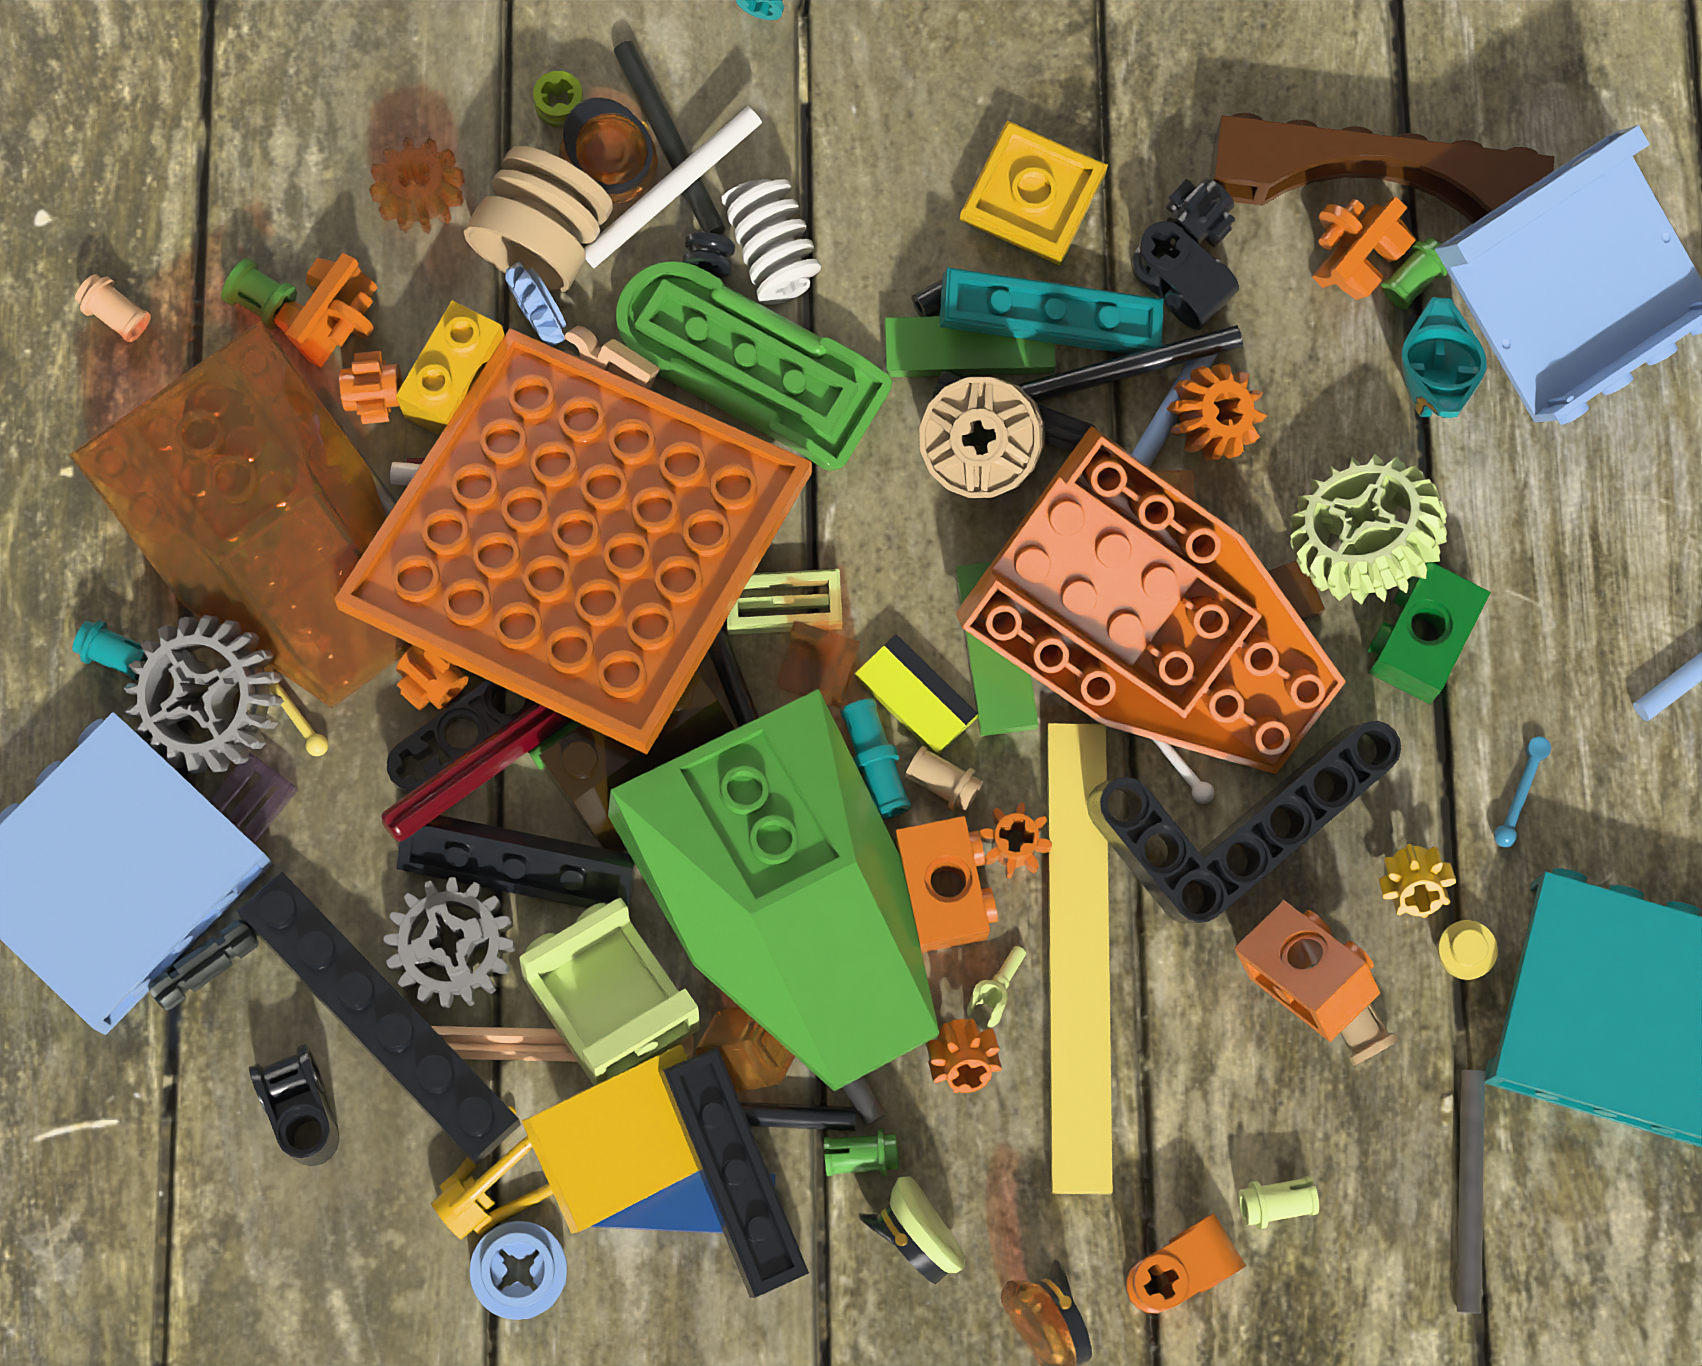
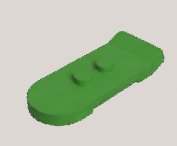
(751, 361)

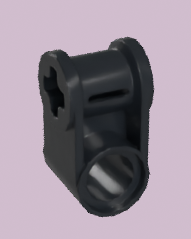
(1185, 277)
(292, 1095)

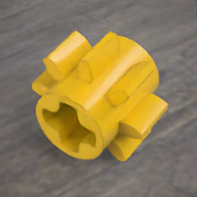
(1417, 880)

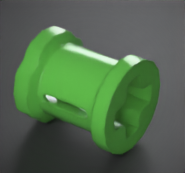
(257, 292)

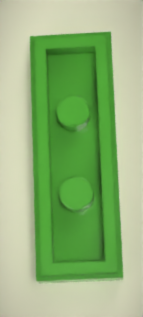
(924, 349)
(1000, 687)

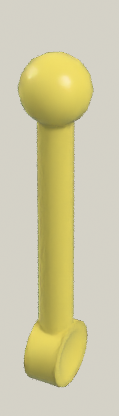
(315, 743)

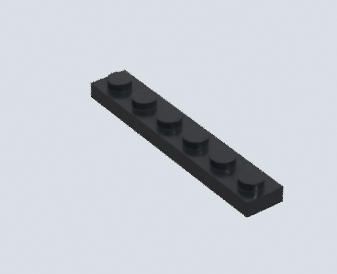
(379, 1018)

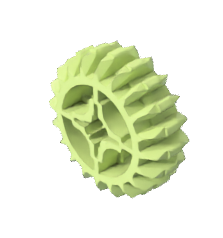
(1374, 546)

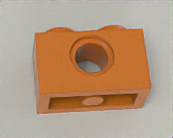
(938, 848)
(1321, 996)

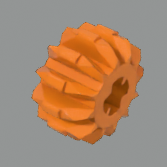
(1232, 408)

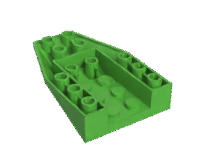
(786, 888)

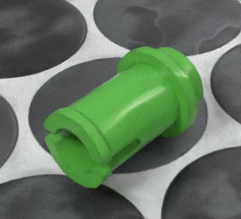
(1414, 274)
(862, 1153)

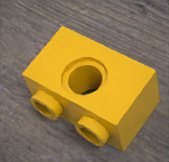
(448, 367)

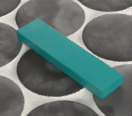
(1049, 312)

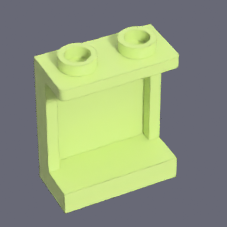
(607, 992)

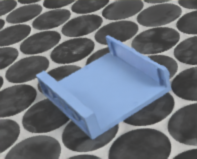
(1578, 280)

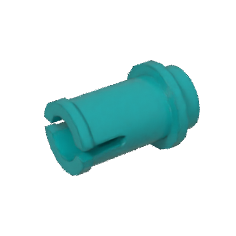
(108, 648)

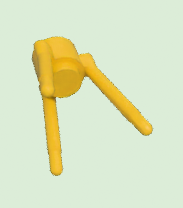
(466, 1203)

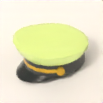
(917, 1231)

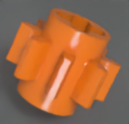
(370, 387)
(429, 679)
(1030, 835)
(963, 1055)

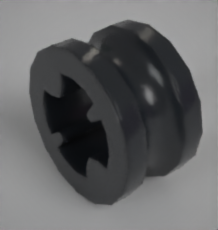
(710, 252)

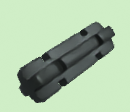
(203, 964)

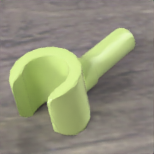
(994, 991)

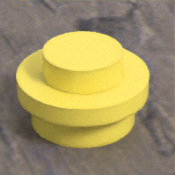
(1467, 949)

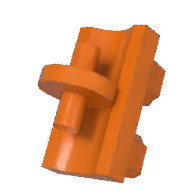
(1376, 229)
(332, 312)

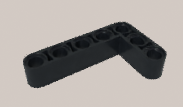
(1251, 831)

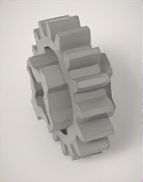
(423, 951)

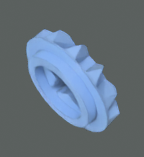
(536, 303)
(489, 1270)

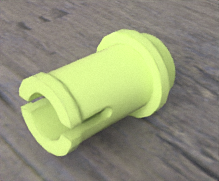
(1277, 1201)

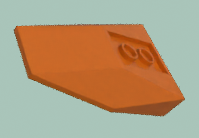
(1151, 615)

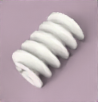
(769, 239)

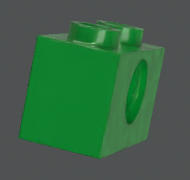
(1421, 665)

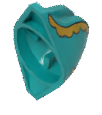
(1442, 361)

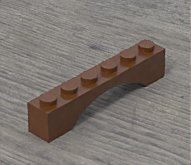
(1268, 158)

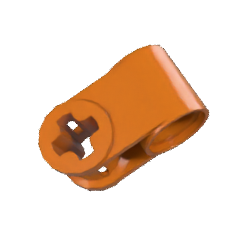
(1191, 1262)

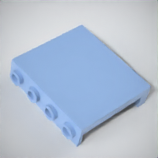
(115, 872)

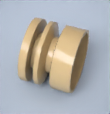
(539, 216)
(1009, 457)

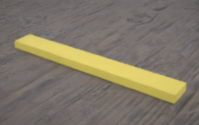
(1078, 965)

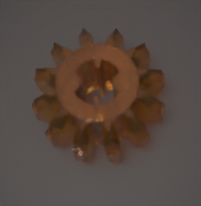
(406, 200)

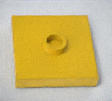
(1033, 192)

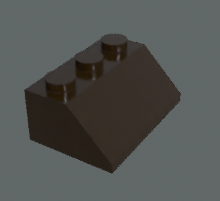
(591, 764)

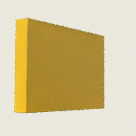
(612, 1143)

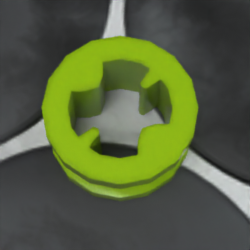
(555, 83)

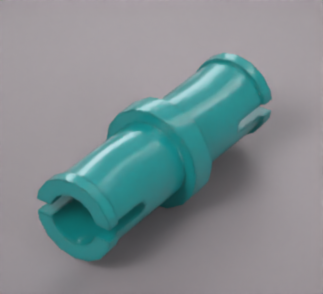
(875, 758)

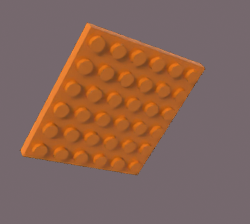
(575, 539)

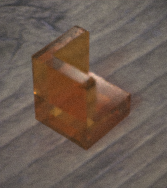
(819, 662)
(748, 1050)

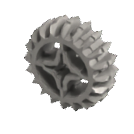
(176, 659)

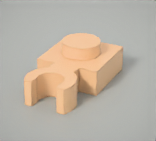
(612, 357)

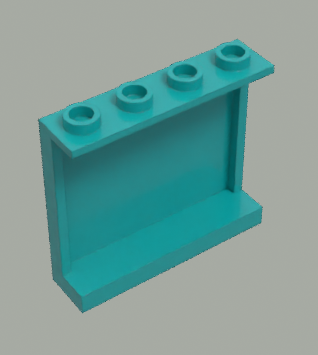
(1607, 1007)

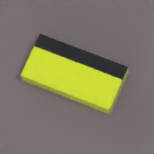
(916, 695)

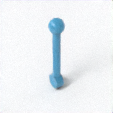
(1537, 751)

